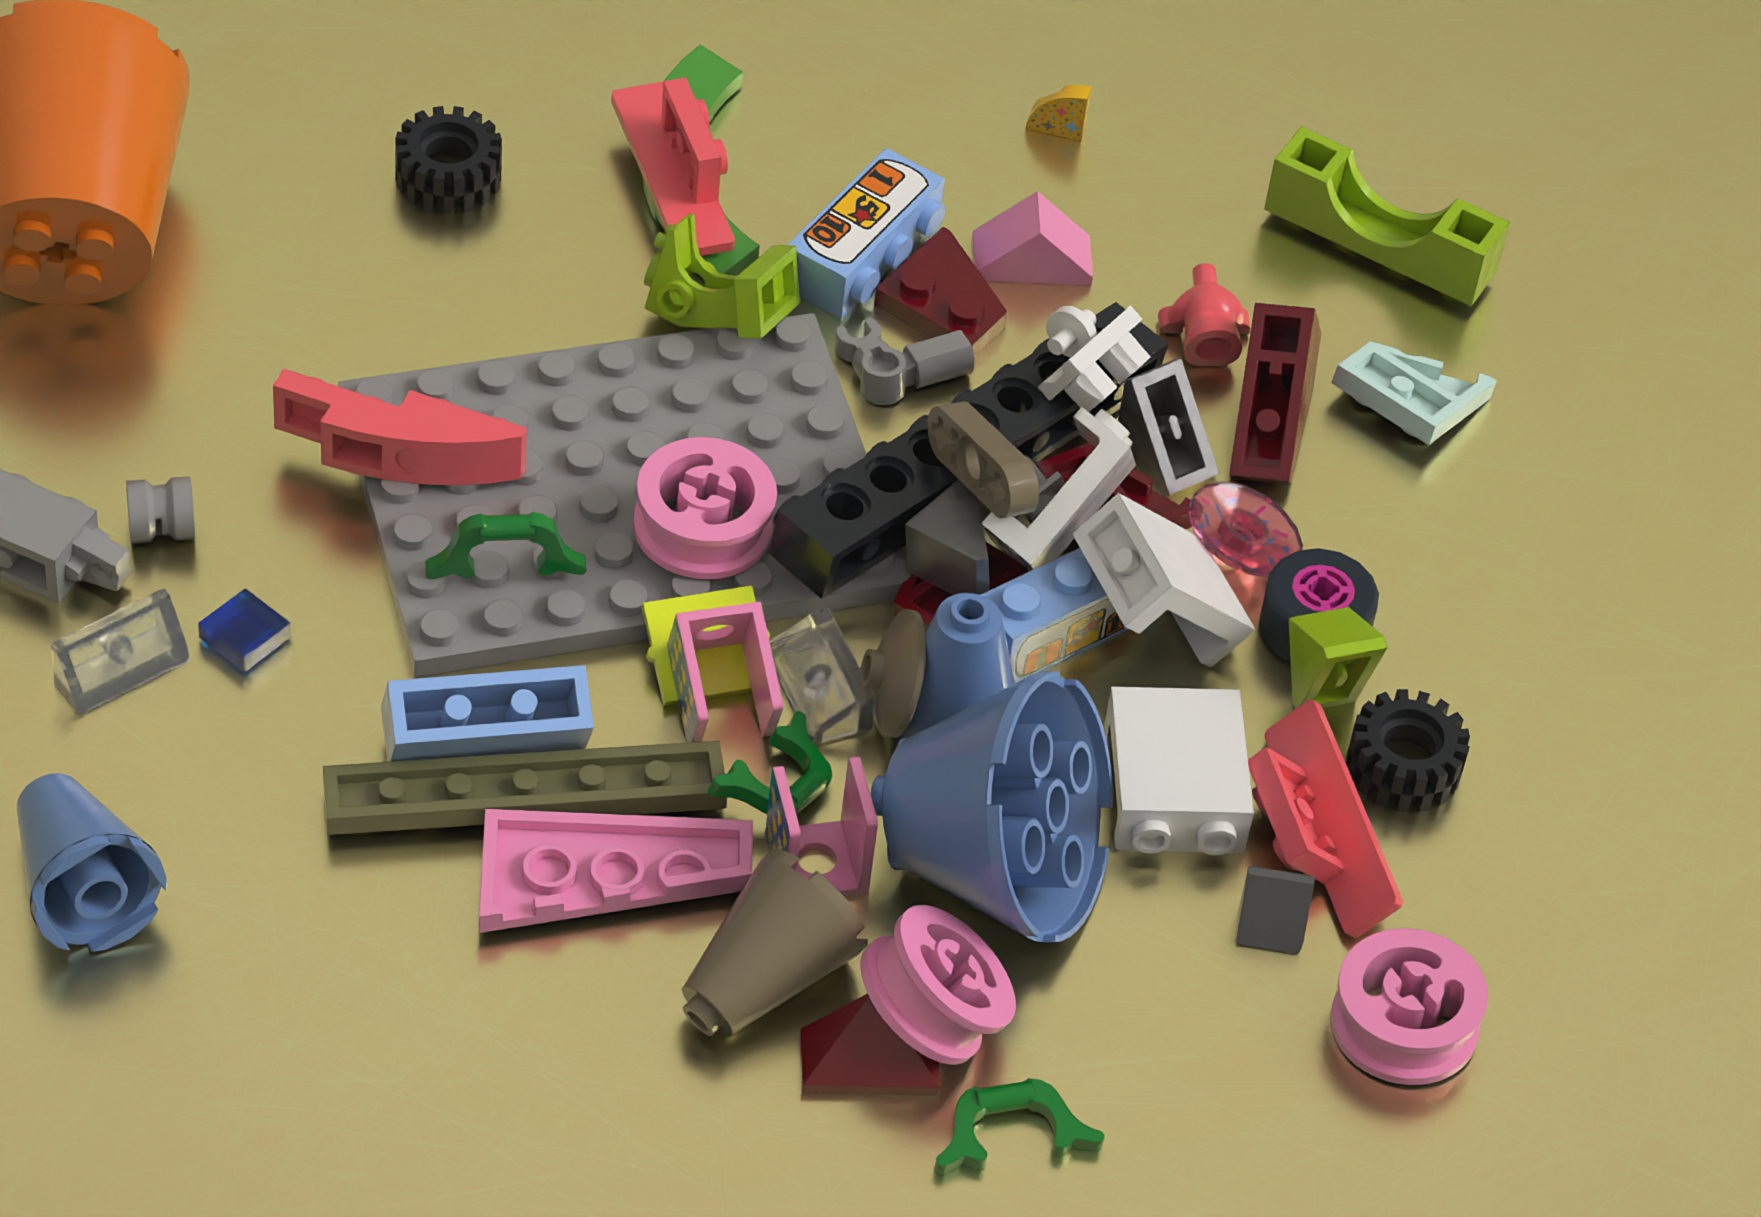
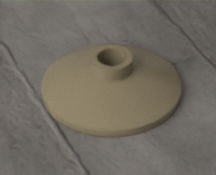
(896, 672)

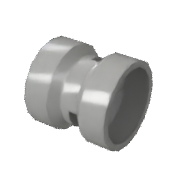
(160, 510)

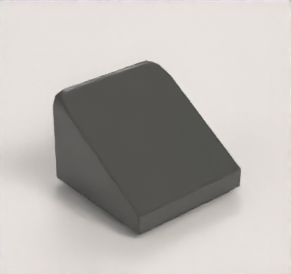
(1274, 910)

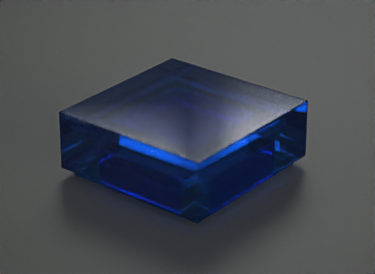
(244, 630)

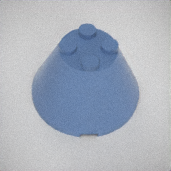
(1006, 805)

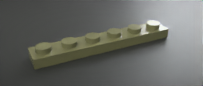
(573, 781)

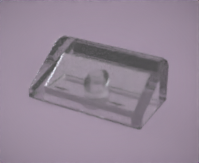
(119, 652)
(822, 677)

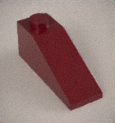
(1275, 392)

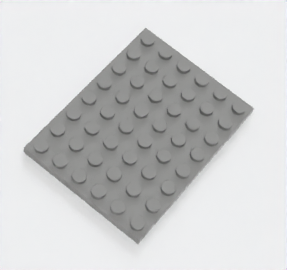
(589, 430)

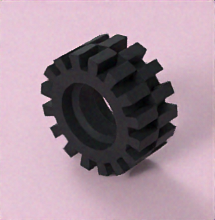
(448, 182)
(1402, 777)

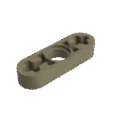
(983, 459)

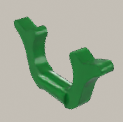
(480, 528)
(795, 741)
(1029, 1094)

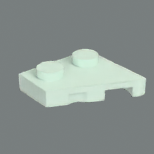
(1410, 390)

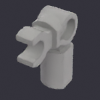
(888, 372)

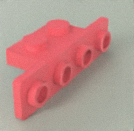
(677, 156)
(1322, 819)

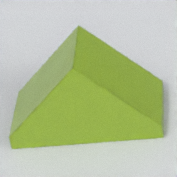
(1332, 656)

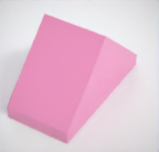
(1033, 246)

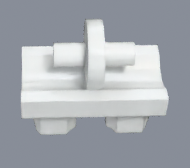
(1075, 336)

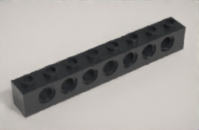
(863, 510)

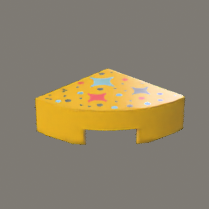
(1062, 112)

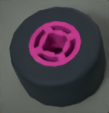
(1310, 584)

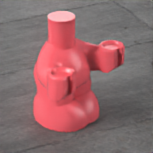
(1210, 318)

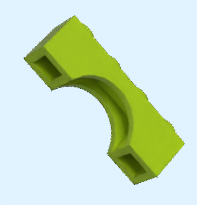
(1323, 191)

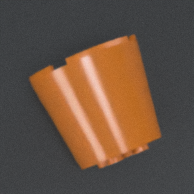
(83, 148)

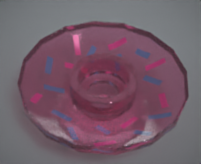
(1243, 527)

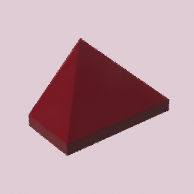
(862, 1055)

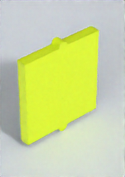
(720, 668)

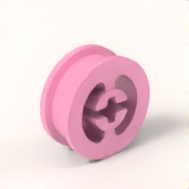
(708, 482)
(938, 984)
(1397, 1030)

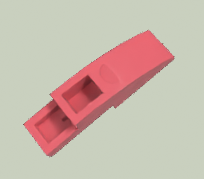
(412, 443)

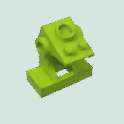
(746, 301)

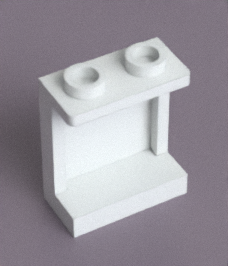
(1076, 499)
(1160, 567)
(1179, 770)

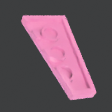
(593, 864)

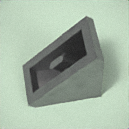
(1166, 428)
(949, 543)

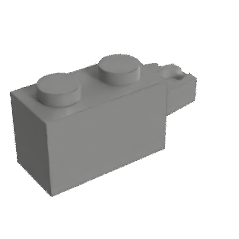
(54, 541)

